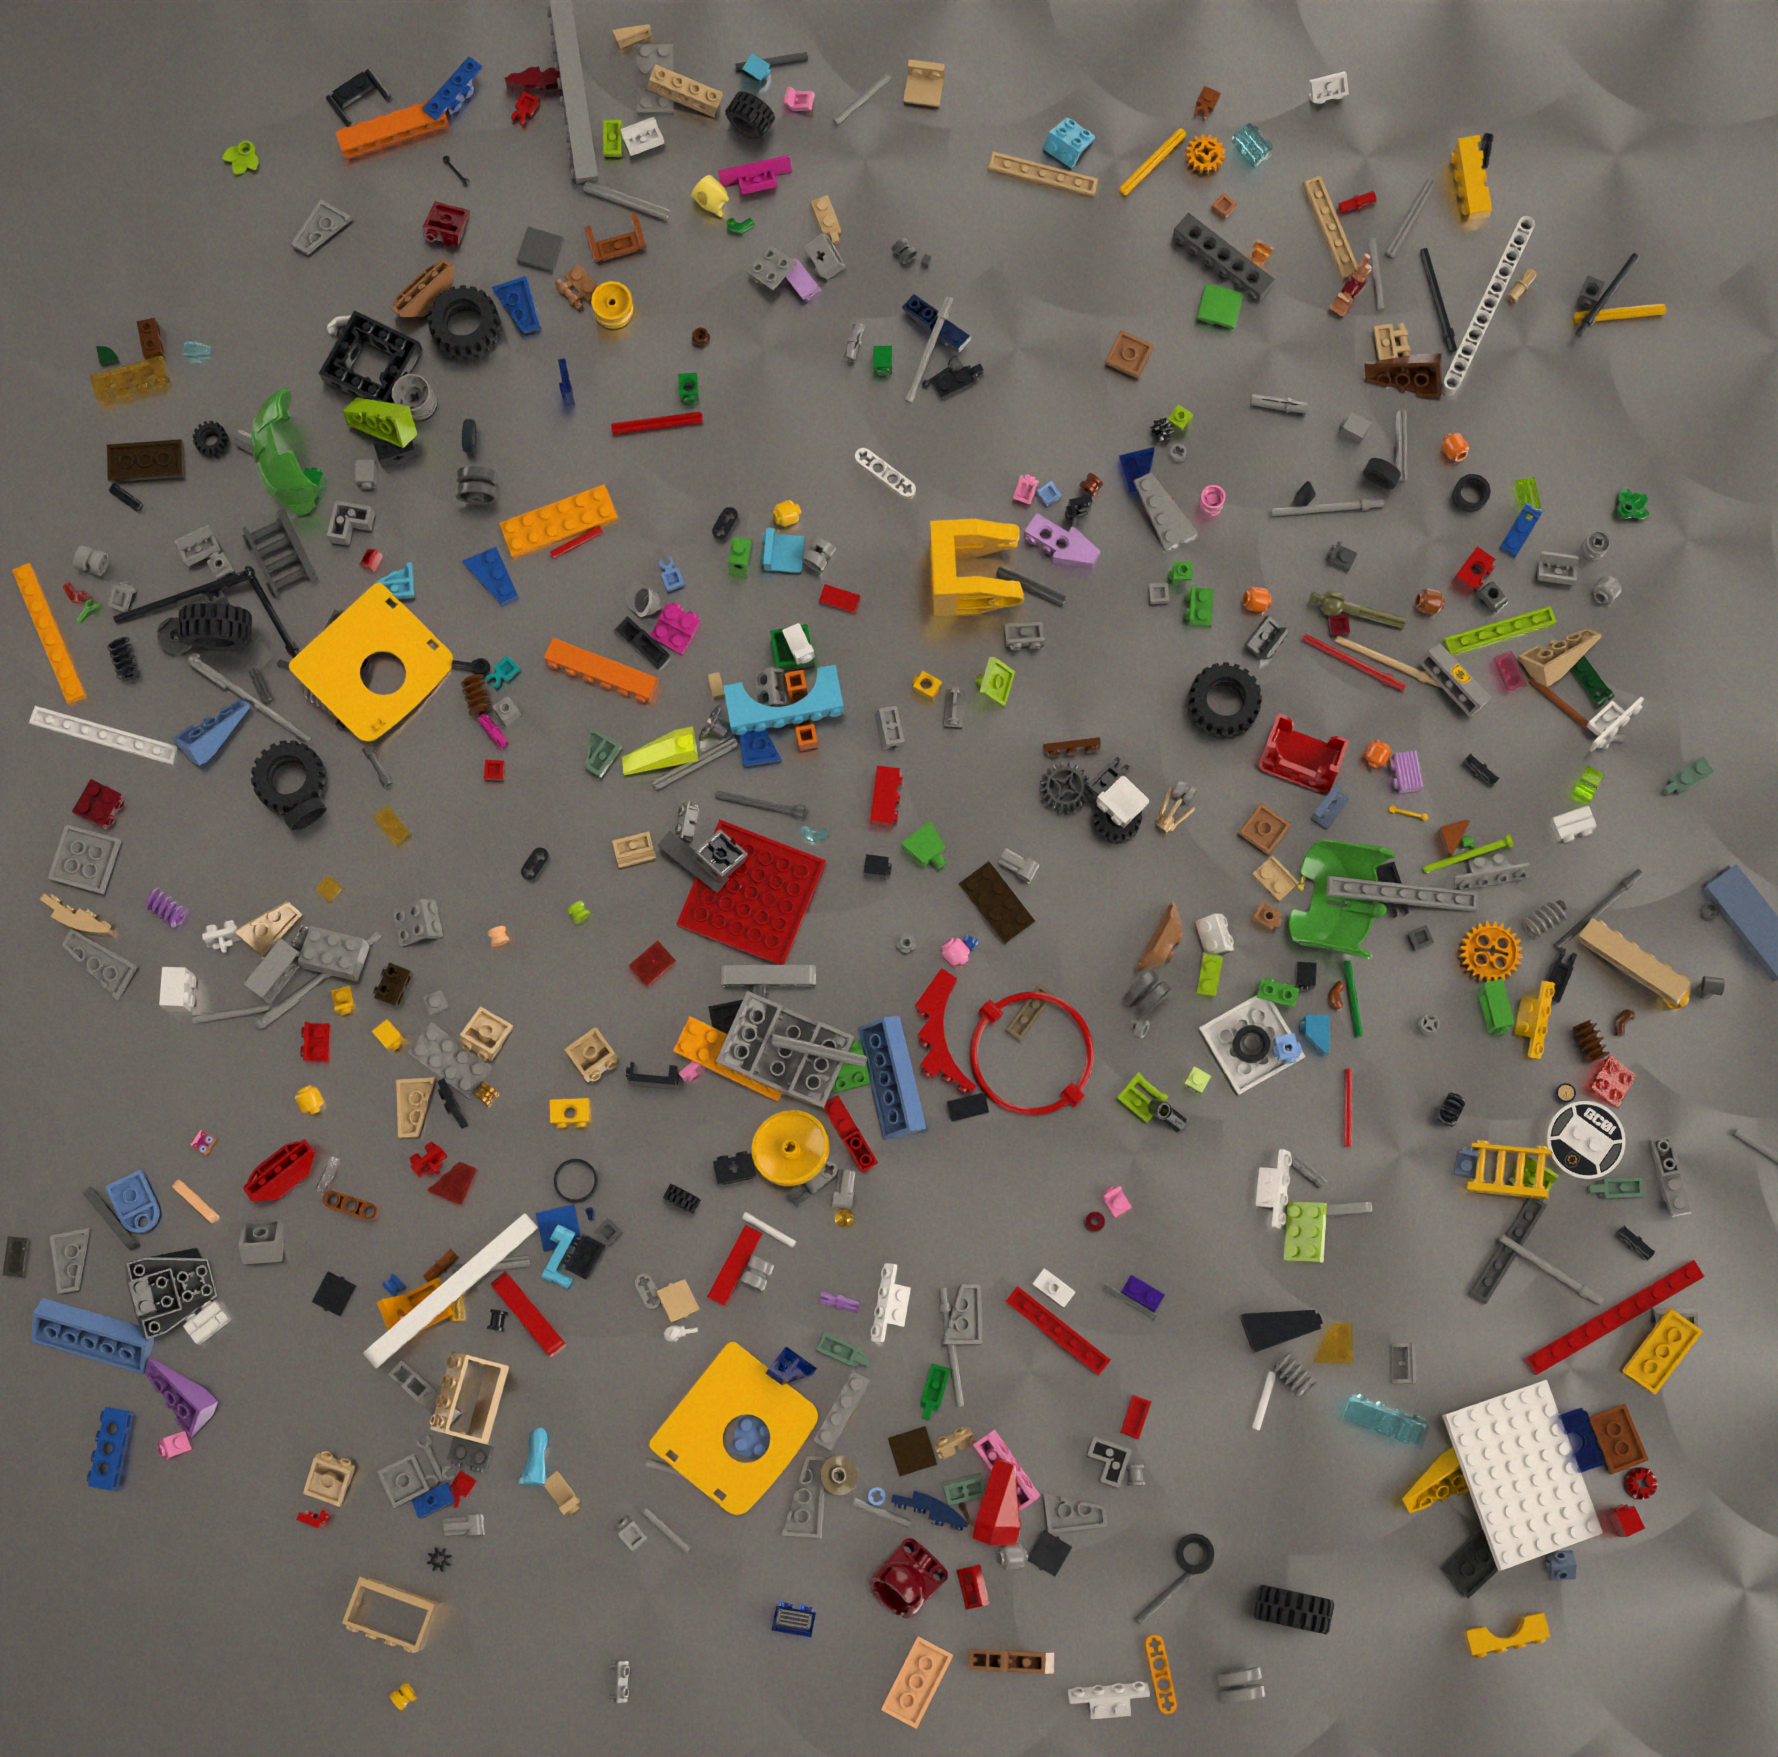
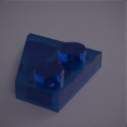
(565, 386)
(1136, 465)
(789, 1367)

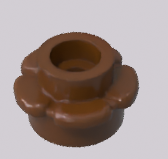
(703, 332)

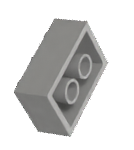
(333, 953)
(273, 970)

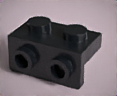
(584, 1255)

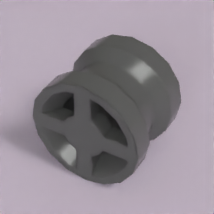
(798, 1195)

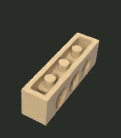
(684, 90)

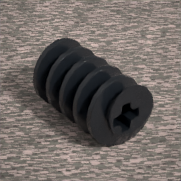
(121, 659)

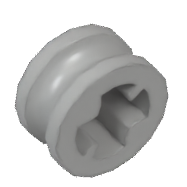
(1175, 457)

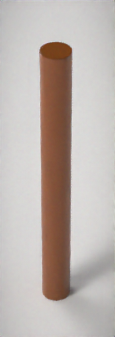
(1560, 703)

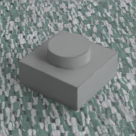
(1159, 593)
(435, 1002)

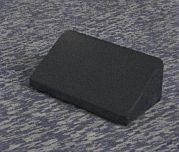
(968, 1107)

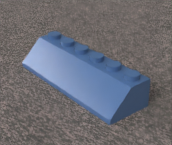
(891, 1077)
(91, 1335)

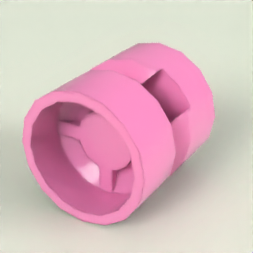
(1212, 500)

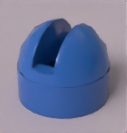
(970, 942)

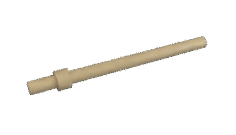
(1422, 675)

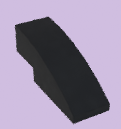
(641, 642)

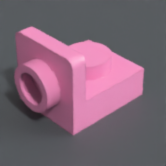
(1026, 489)
(1116, 1201)

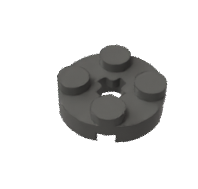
(165, 637)

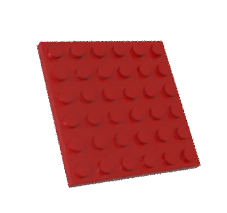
(761, 900)

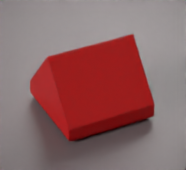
(371, 559)

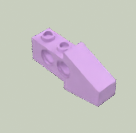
(1078, 549)

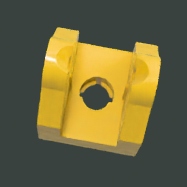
(970, 540)

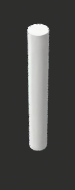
(768, 1229)
(1264, 1401)

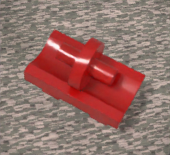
(428, 1162)

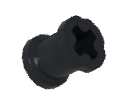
(497, 1320)

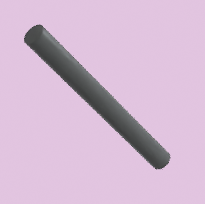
(778, 60)
(1163, 1597)

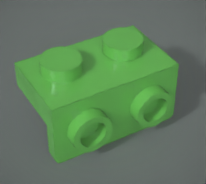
(1279, 993)

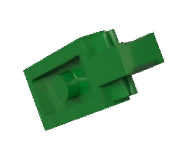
(934, 1389)

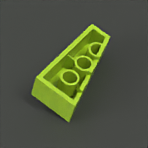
(382, 420)

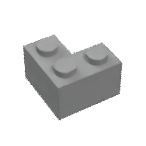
(345, 518)
(1113, 1456)

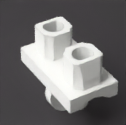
(221, 938)

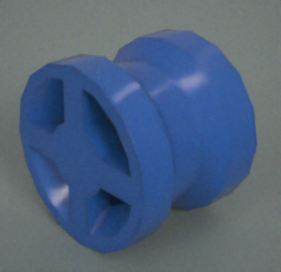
(394, 1285)

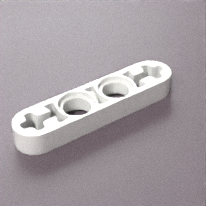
(885, 473)

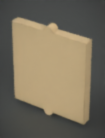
(677, 1300)

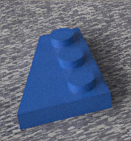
(519, 302)
(758, 748)

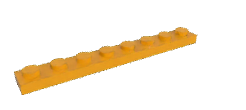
(49, 633)

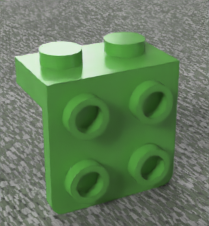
(852, 1075)

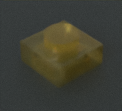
(329, 888)

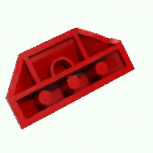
(280, 1172)

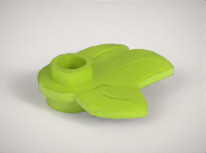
(241, 160)

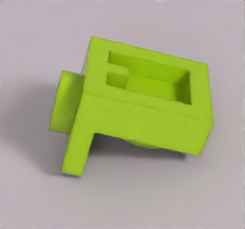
(1180, 417)

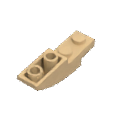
(79, 920)

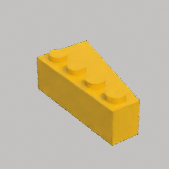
(1471, 178)

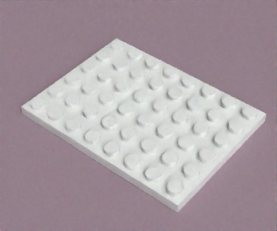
(1522, 1475)

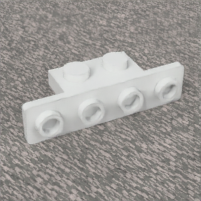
(1608, 720)
(1273, 1188)
(891, 1303)
(1109, 1700)

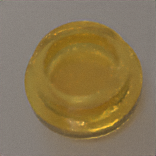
(844, 1217)

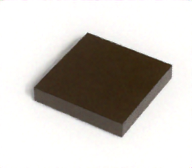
(912, 1451)

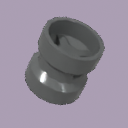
(904, 250)

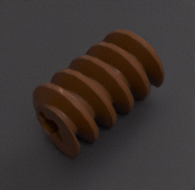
(475, 696)
(1590, 1039)

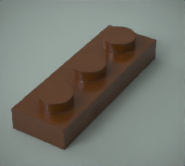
(1071, 747)

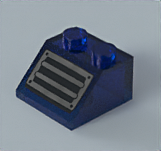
(794, 1620)

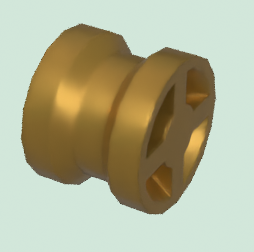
(485, 1093)

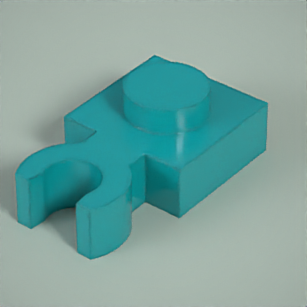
(504, 670)

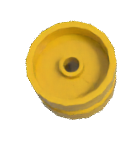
(612, 305)

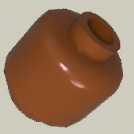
(1429, 601)

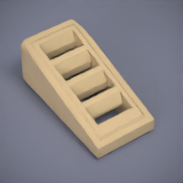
(630, 35)

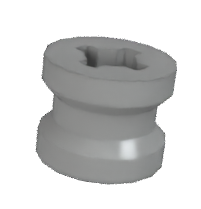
(1432, 1021)

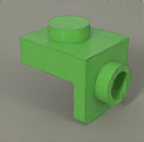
(1180, 572)

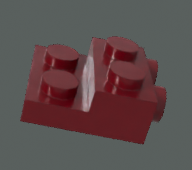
(445, 223)
(99, 804)

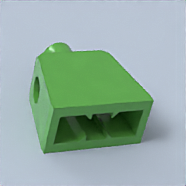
(740, 555)
(925, 846)

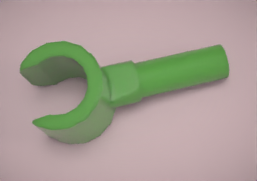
(88, 608)
(1468, 841)

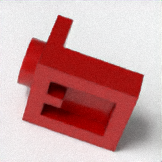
(310, 1518)

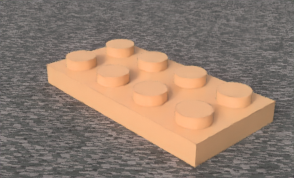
(917, 1682)

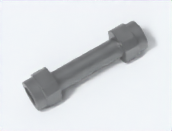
(384, 779)

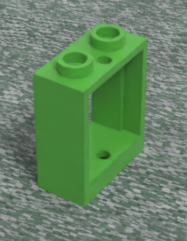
(1496, 1007)

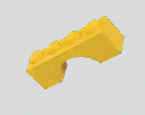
(1531, 1628)

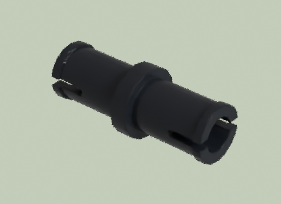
(1481, 770)
(1635, 1243)

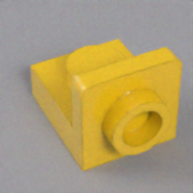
(343, 1000)

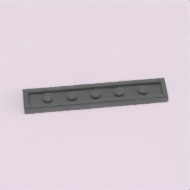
(1503, 1255)

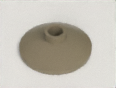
(846, 1475)

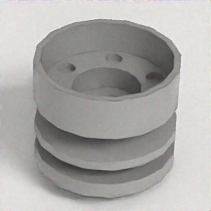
(415, 387)

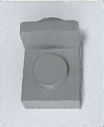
(121, 596)
(629, 1532)

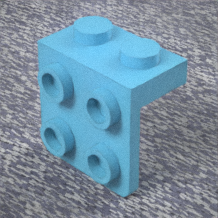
(1067, 141)
(782, 552)

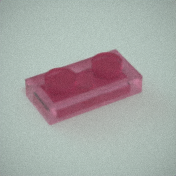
(1510, 671)

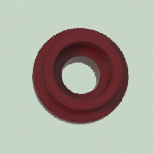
(1092, 1227)

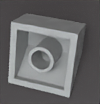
(261, 1241)

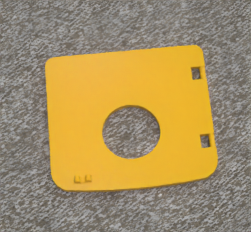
(334, 659)
(694, 1431)

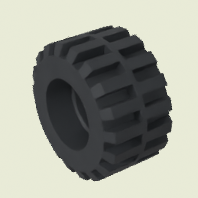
(750, 115)
(1113, 832)

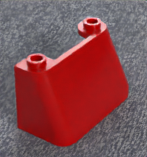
(1302, 757)

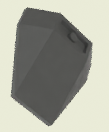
(168, 1291)

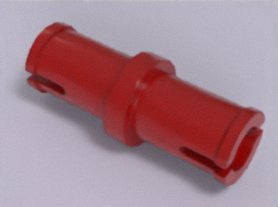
(1357, 202)

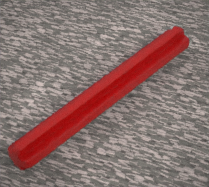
(657, 422)

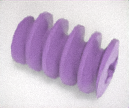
(165, 909)

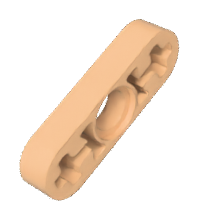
(195, 1200)

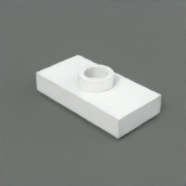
(1054, 1288)

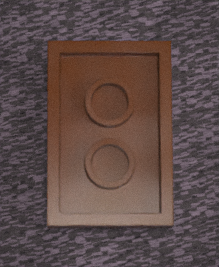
(1618, 1439)

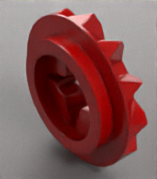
(1632, 1485)

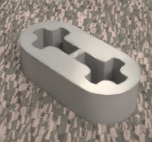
(644, 1294)

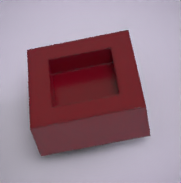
(1339, 625)

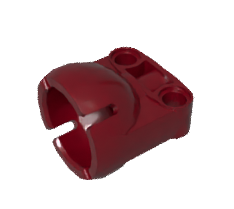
(907, 1579)

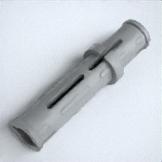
(1279, 404)

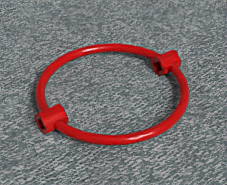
(991, 1013)

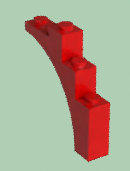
(939, 1060)

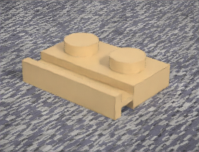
(634, 849)
(1275, 878)

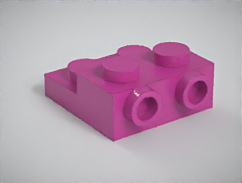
(675, 628)

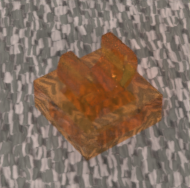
(1263, 248)

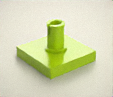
(996, 681)

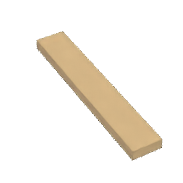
(1043, 174)
(1330, 226)

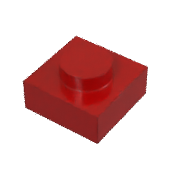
(494, 770)

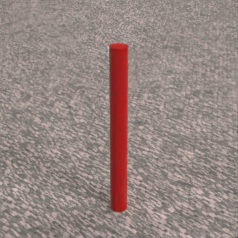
(1347, 1107)

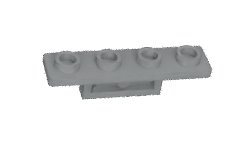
(1489, 871)

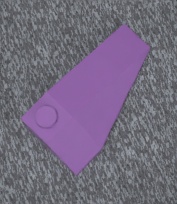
(187, 1399)

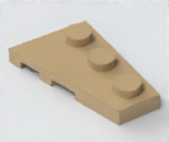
(268, 927)
(412, 1104)

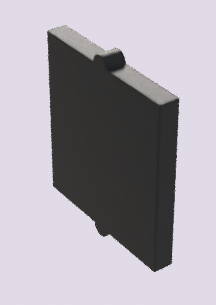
(334, 1293)
(1049, 1553)

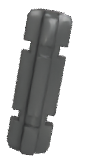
(260, 685)

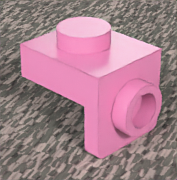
(798, 100)
(690, 1071)
(173, 1445)

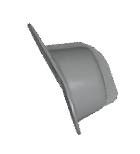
(642, 599)

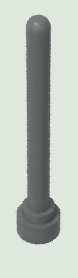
(797, 811)

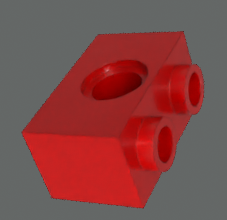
(1480, 560)

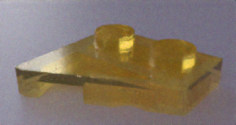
(1337, 1345)

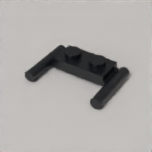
(353, 90)

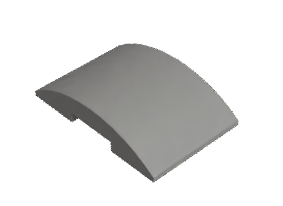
(791, 1072)

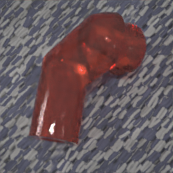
(75, 596)

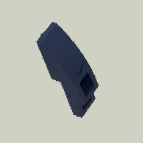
(926, 317)
(939, 1511)

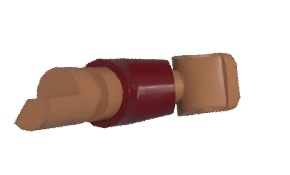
(1352, 287)

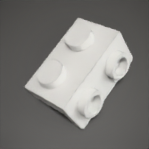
(642, 136)
(1214, 934)

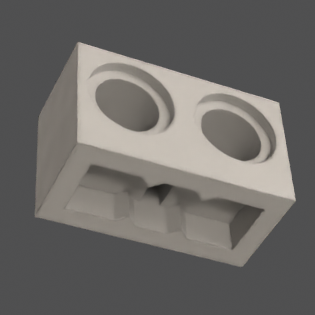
(771, 687)

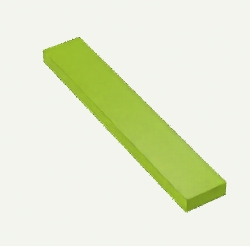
(1500, 631)

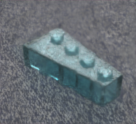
(1387, 1421)

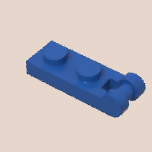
(1520, 530)

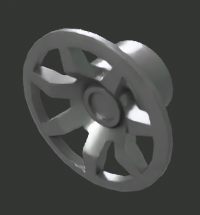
(717, 725)

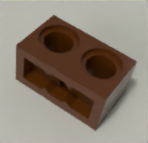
(150, 338)

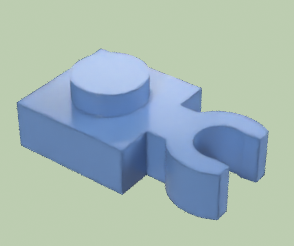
(671, 577)

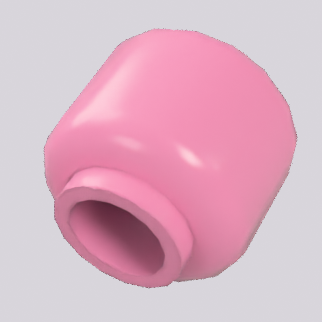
(955, 952)

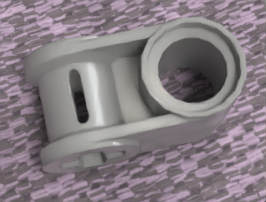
(821, 1178)

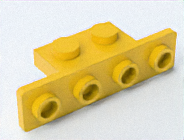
(1533, 1018)

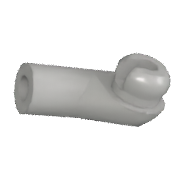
(1618, 737)

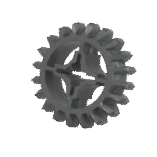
(1058, 784)

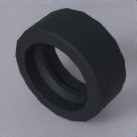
(1382, 473)
(1476, 479)
(1253, 1058)
(1198, 1538)

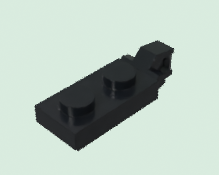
(957, 381)

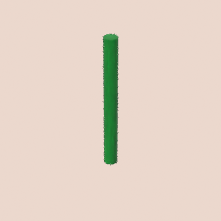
(1353, 998)

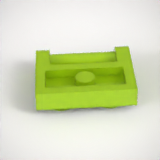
(1138, 1102)

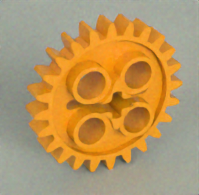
(1492, 935)

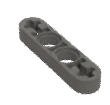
(110, 1218)

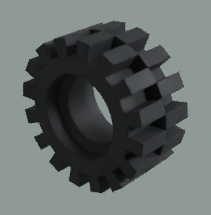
(206, 429)
(681, 1198)

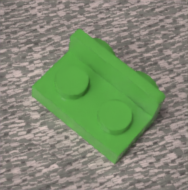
(1200, 606)

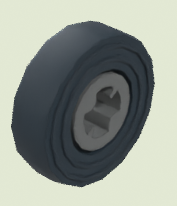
(469, 436)

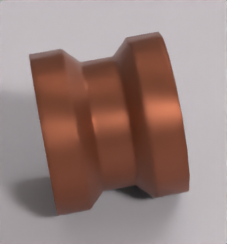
(1091, 484)

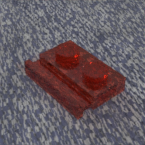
(652, 963)

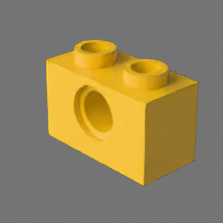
(582, 1112)

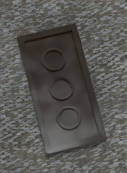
(145, 460)
(996, 902)

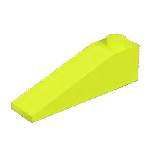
(669, 750)

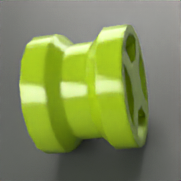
(578, 912)

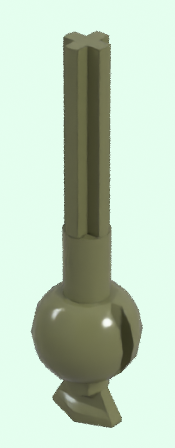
(1334, 603)

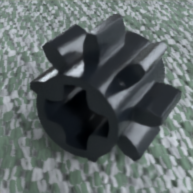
(1162, 429)
(444, 1562)

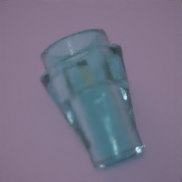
(196, 349)

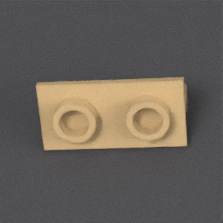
(945, 1445)

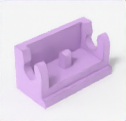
(802, 281)

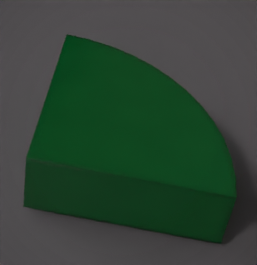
(106, 355)

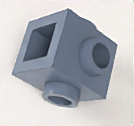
(1561, 1565)

